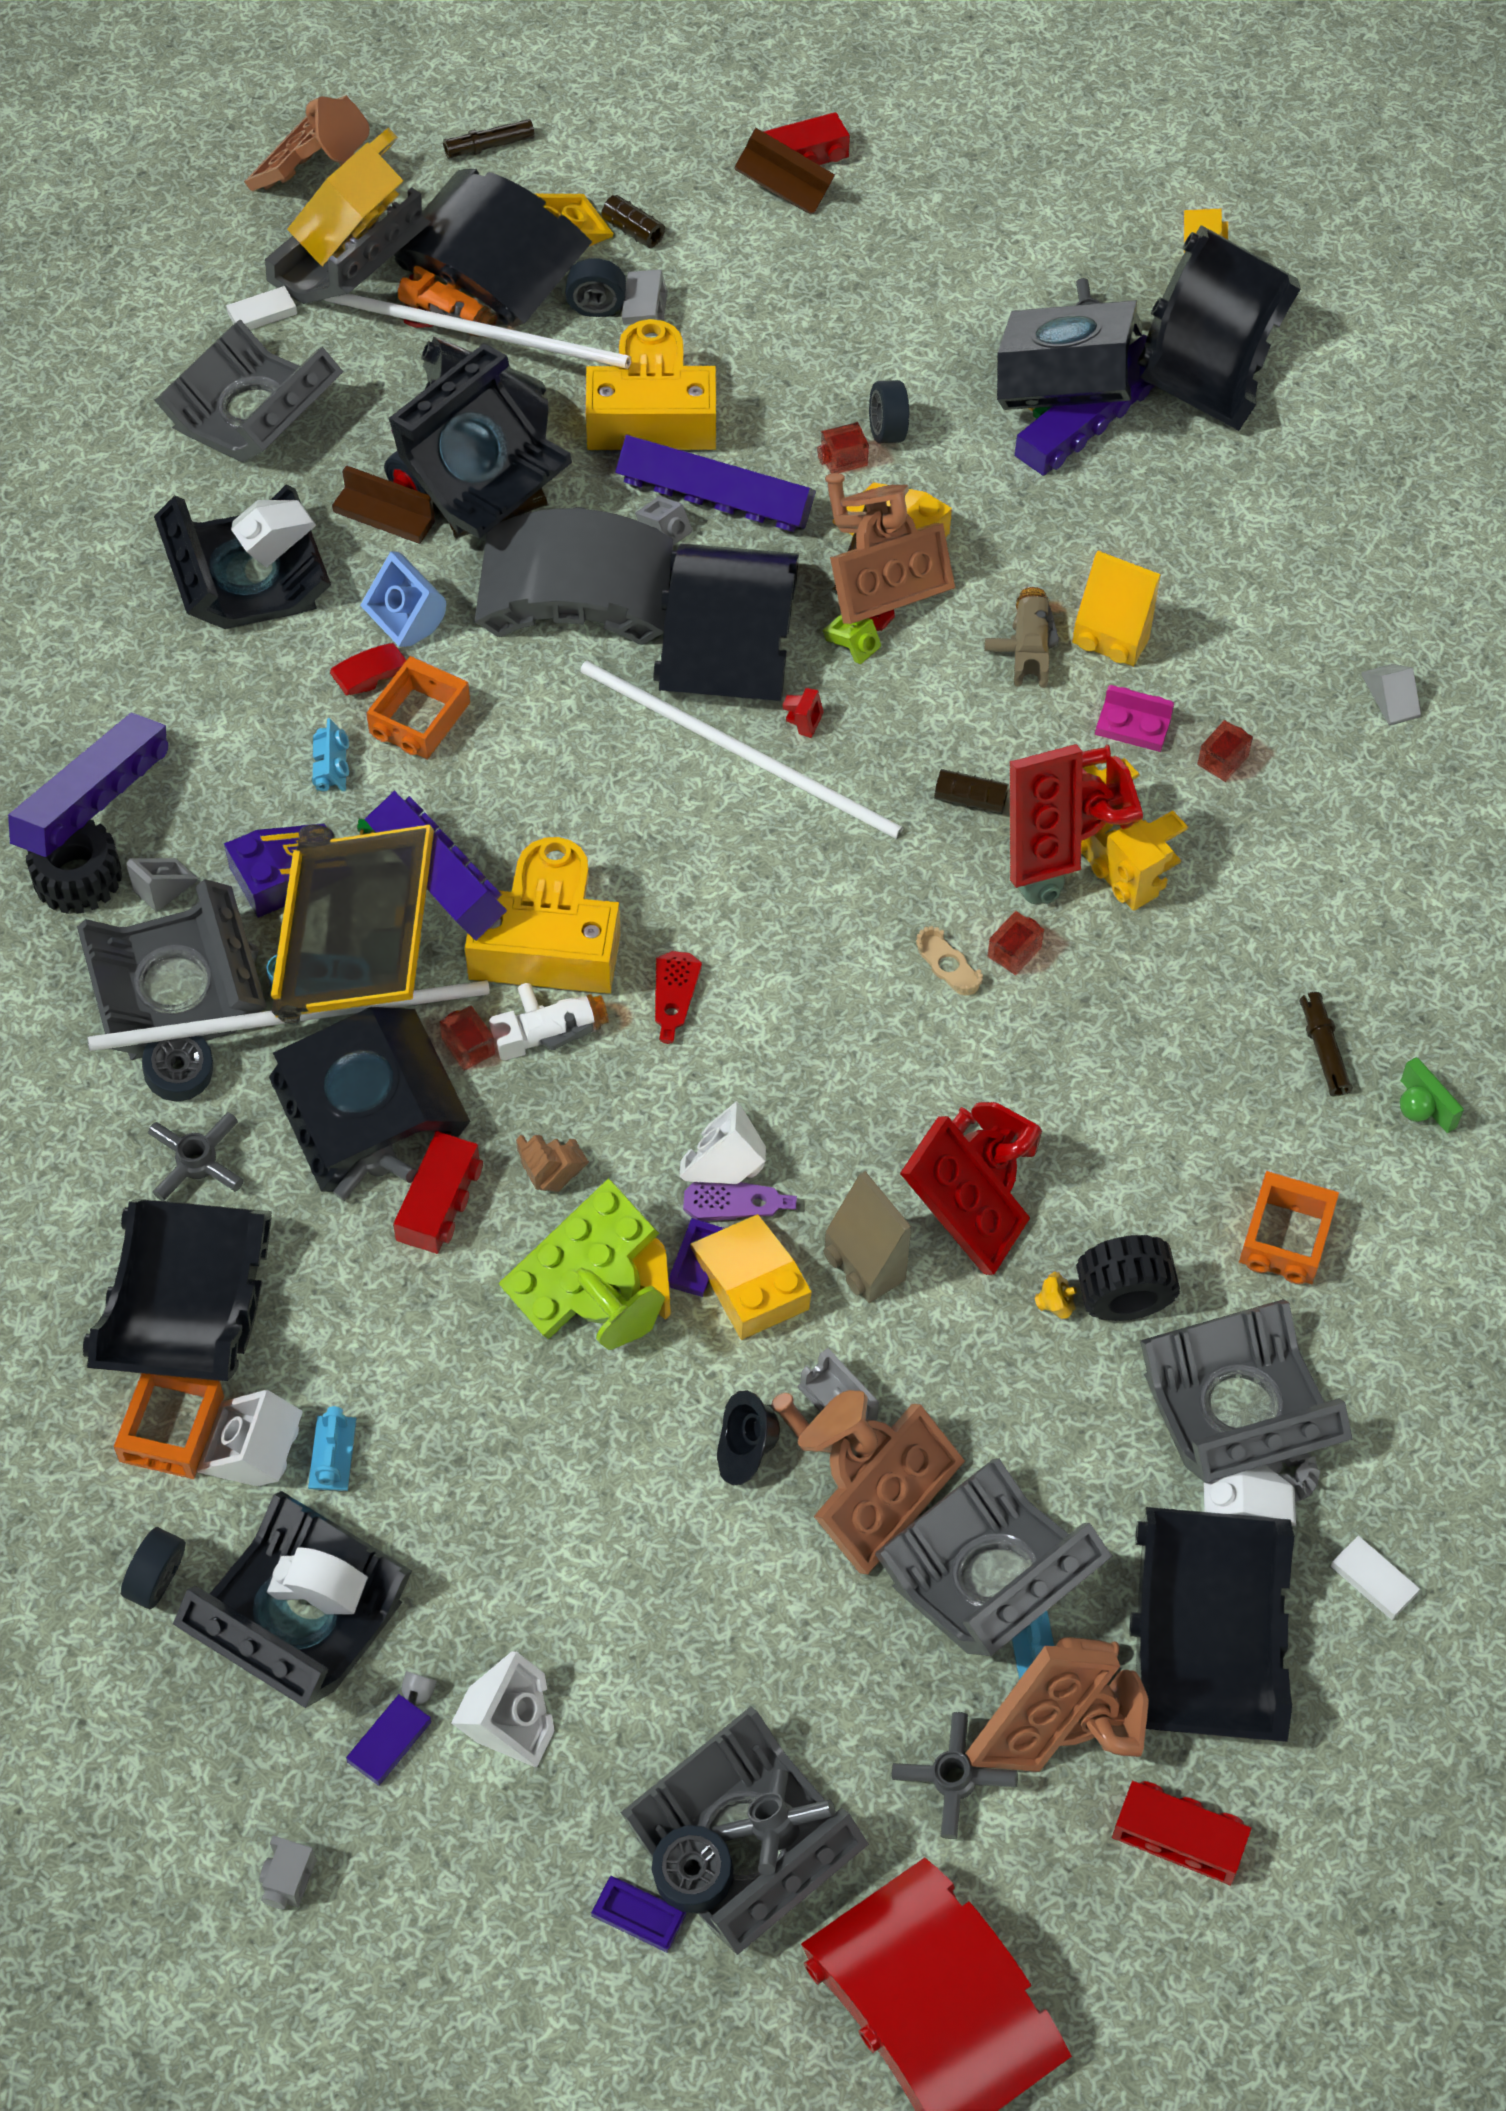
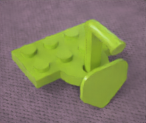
(583, 1267)

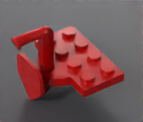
(1060, 806)
(972, 1176)

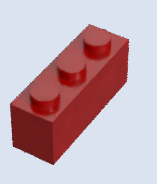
(818, 138)
(438, 1193)
(1182, 1831)

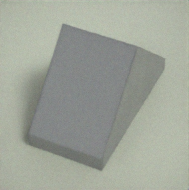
(1394, 692)
(159, 879)

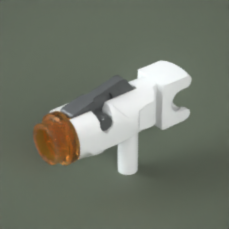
(547, 1025)

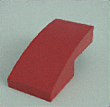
(364, 669)

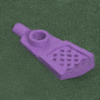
(739, 1201)

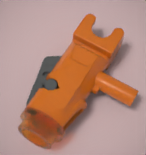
(442, 298)

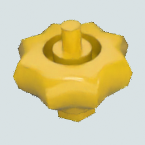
(1056, 1296)

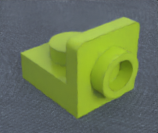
(858, 637)

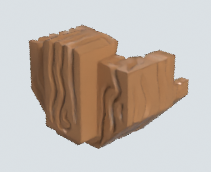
(550, 1164)

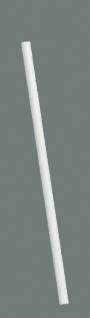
(484, 330)
(742, 750)
(267, 1018)

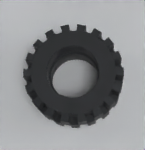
(81, 885)
(1128, 1278)

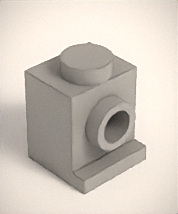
(286, 1873)

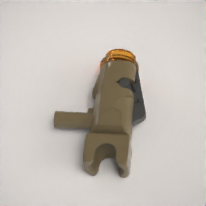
(1032, 638)

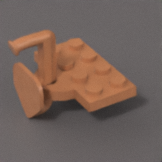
(329, 125)
(892, 557)
(887, 1480)
(1065, 1703)

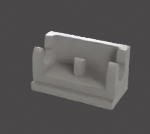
(644, 297)
(830, 1379)

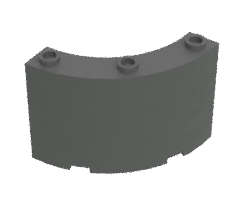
(575, 570)

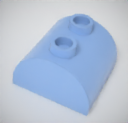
(404, 602)

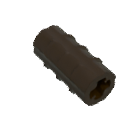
(633, 221)
(971, 791)

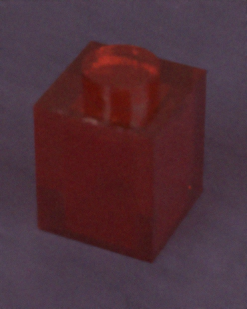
(843, 448)
(1225, 750)
(1015, 942)
(467, 1037)

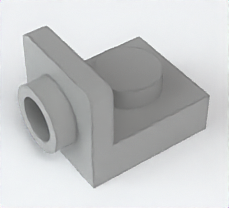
(667, 517)

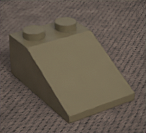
(868, 1240)

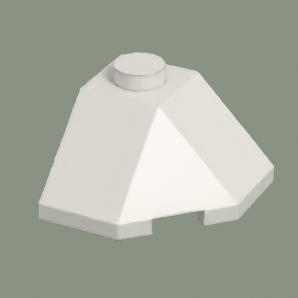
(271, 528)
(727, 1150)
(1252, 1493)
(508, 1710)

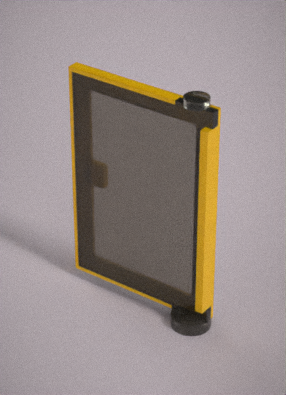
(351, 920)

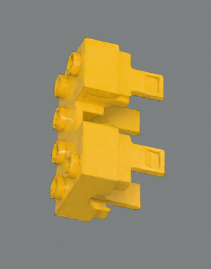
(1133, 856)

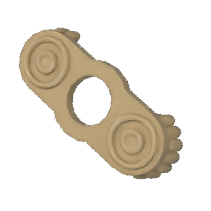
(934, 947)

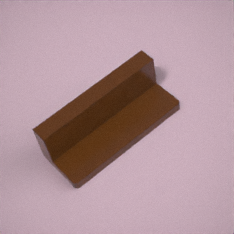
(784, 171)
(385, 505)

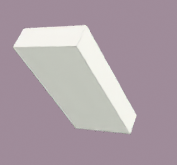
(263, 308)
(1375, 1577)

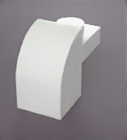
(319, 1579)

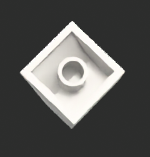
(251, 1439)

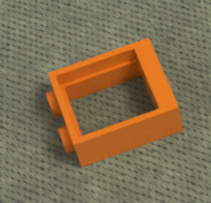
(428, 681)
(1298, 1197)
(164, 1456)

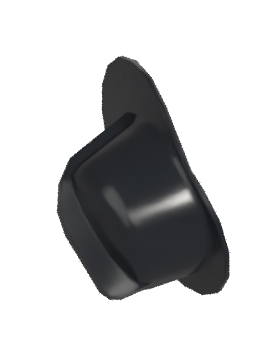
(746, 1435)

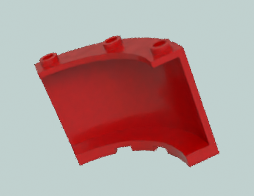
(936, 1995)

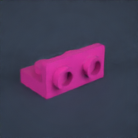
(1135, 718)

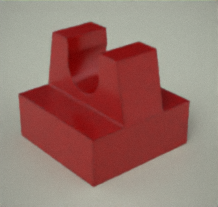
(804, 711)

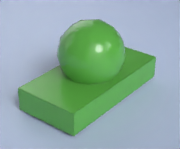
(1428, 1097)

